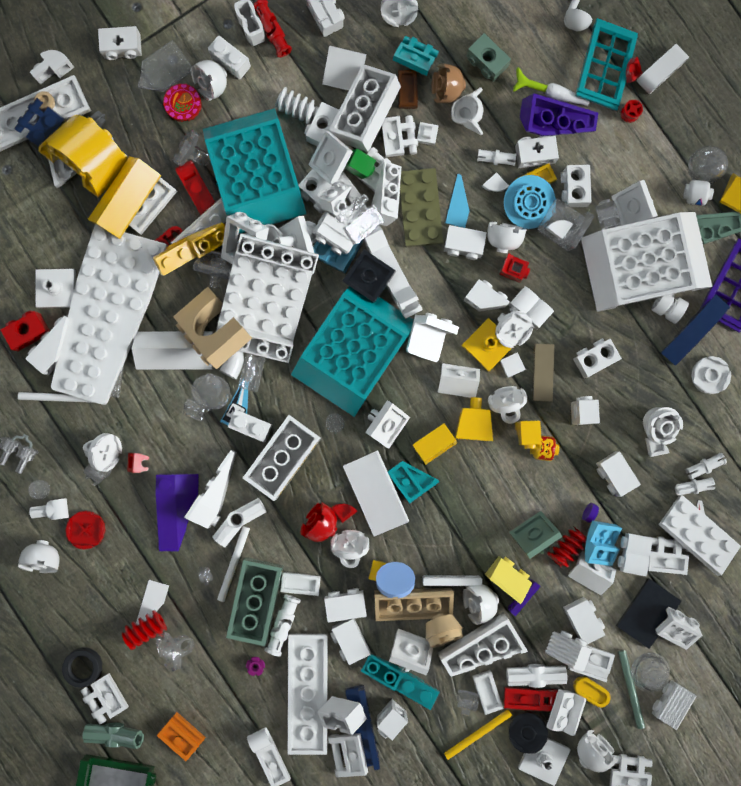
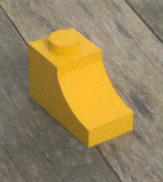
(528, 433)

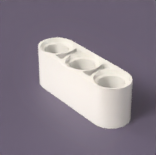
(662, 69)

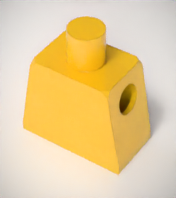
(474, 422)

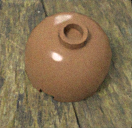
(447, 83)

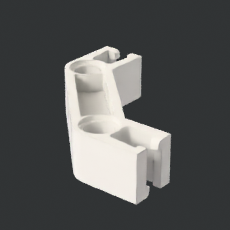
(398, 286)

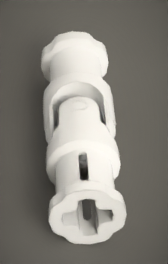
(281, 627)

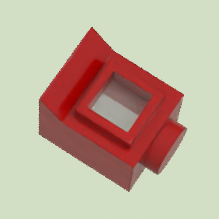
(515, 268)

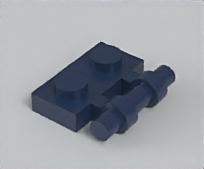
(44, 127)

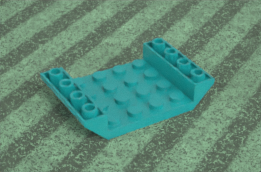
(254, 168)
(352, 349)

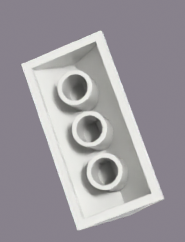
(166, 352)

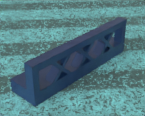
(358, 695)

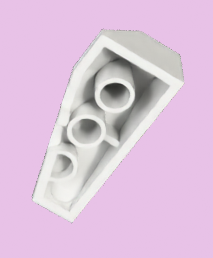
(208, 506)

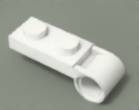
(269, 757)

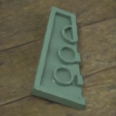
(718, 226)

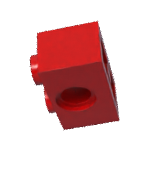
(13, 331)

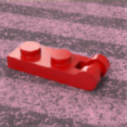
(528, 698)

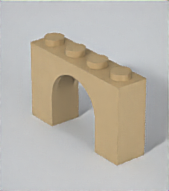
(215, 347)

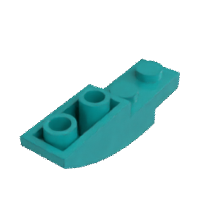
(401, 681)

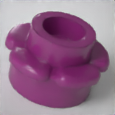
(255, 671)

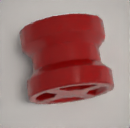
(634, 107)

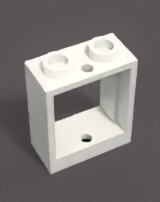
(233, 224)

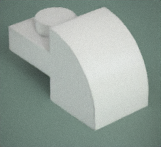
(53, 63)

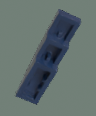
(695, 330)

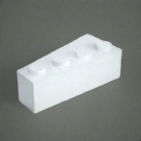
(482, 646)

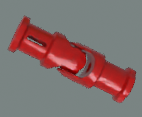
(272, 28)

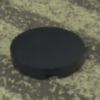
(528, 733)

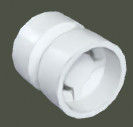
(670, 307)

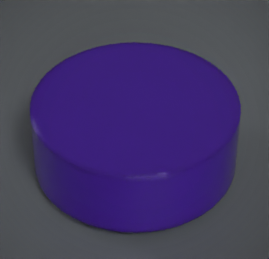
(590, 512)

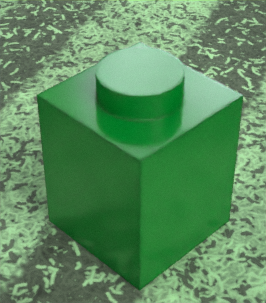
(360, 164)

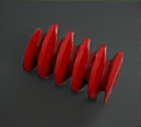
(568, 547)
(143, 631)

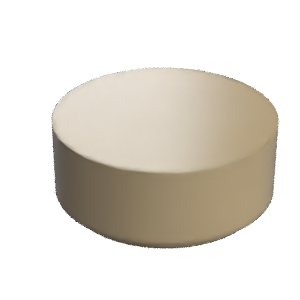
(47, 99)

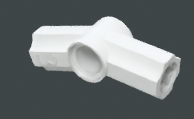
(229, 528)

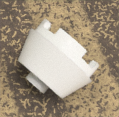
(662, 425)

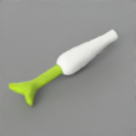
(551, 90)

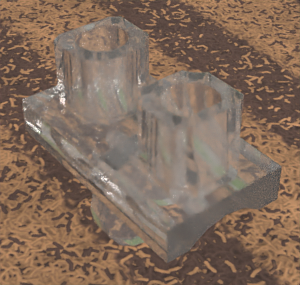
(251, 373)

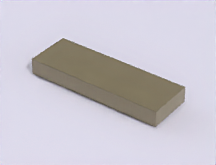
(543, 372)

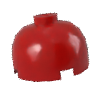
(321, 523)

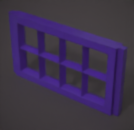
(726, 319)

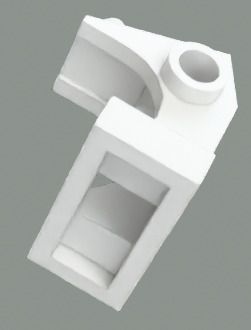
(334, 200)

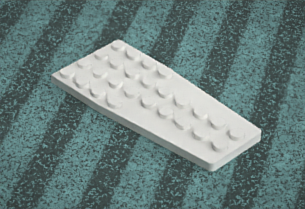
(105, 313)

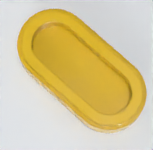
(591, 691)

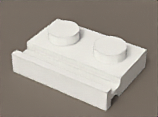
(598, 664)

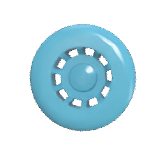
(529, 202)

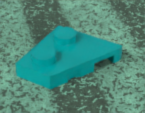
(411, 480)

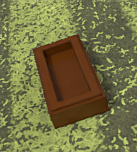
(408, 91)

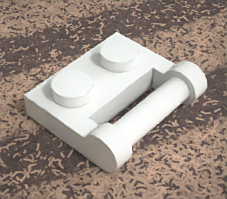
(352, 752)

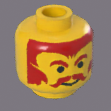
(546, 450)

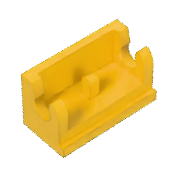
(435, 444)

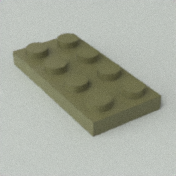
(420, 208)

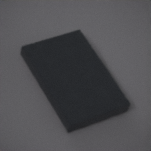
(647, 612)

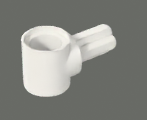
(53, 509)

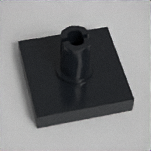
(369, 276)

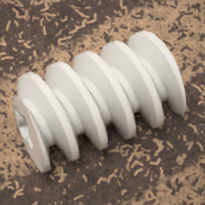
(295, 105)

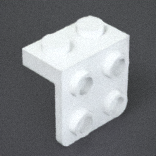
(428, 336)

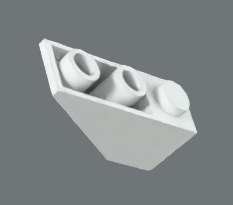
(387, 192)
(46, 353)

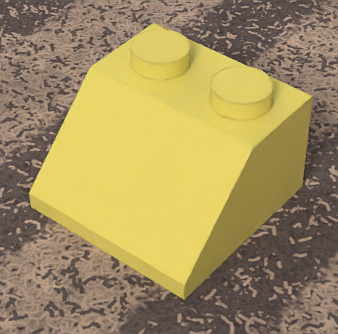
(509, 579)

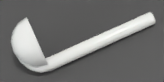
(576, 18)

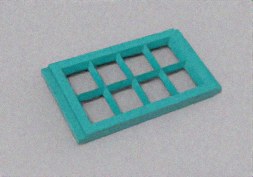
(597, 97)

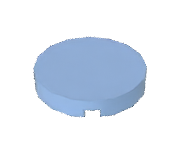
(395, 580)

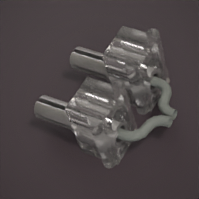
(25, 452)

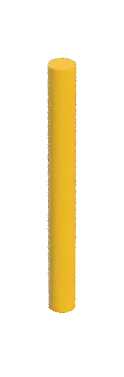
(478, 734)

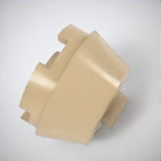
(443, 630)

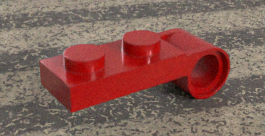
(195, 186)

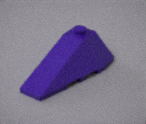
(552, 117)
(173, 500)

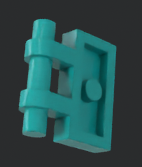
(415, 55)

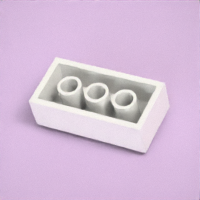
(365, 107)
(281, 458)

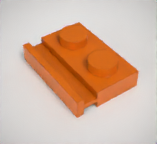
(181, 736)

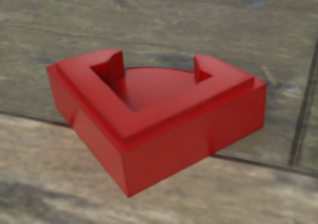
(633, 70)
(344, 511)

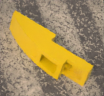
(190, 247)

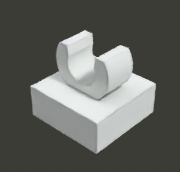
(427, 134)

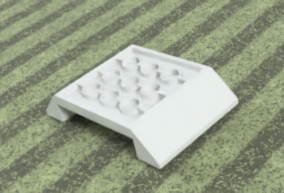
(646, 260)
(267, 294)

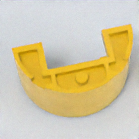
(86, 151)

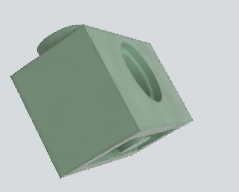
(487, 48)

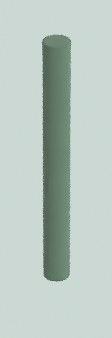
(631, 689)

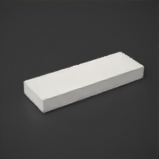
(451, 580)

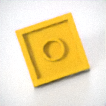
(485, 346)

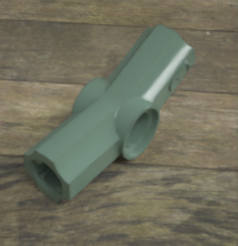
(113, 735)

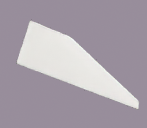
(153, 599)

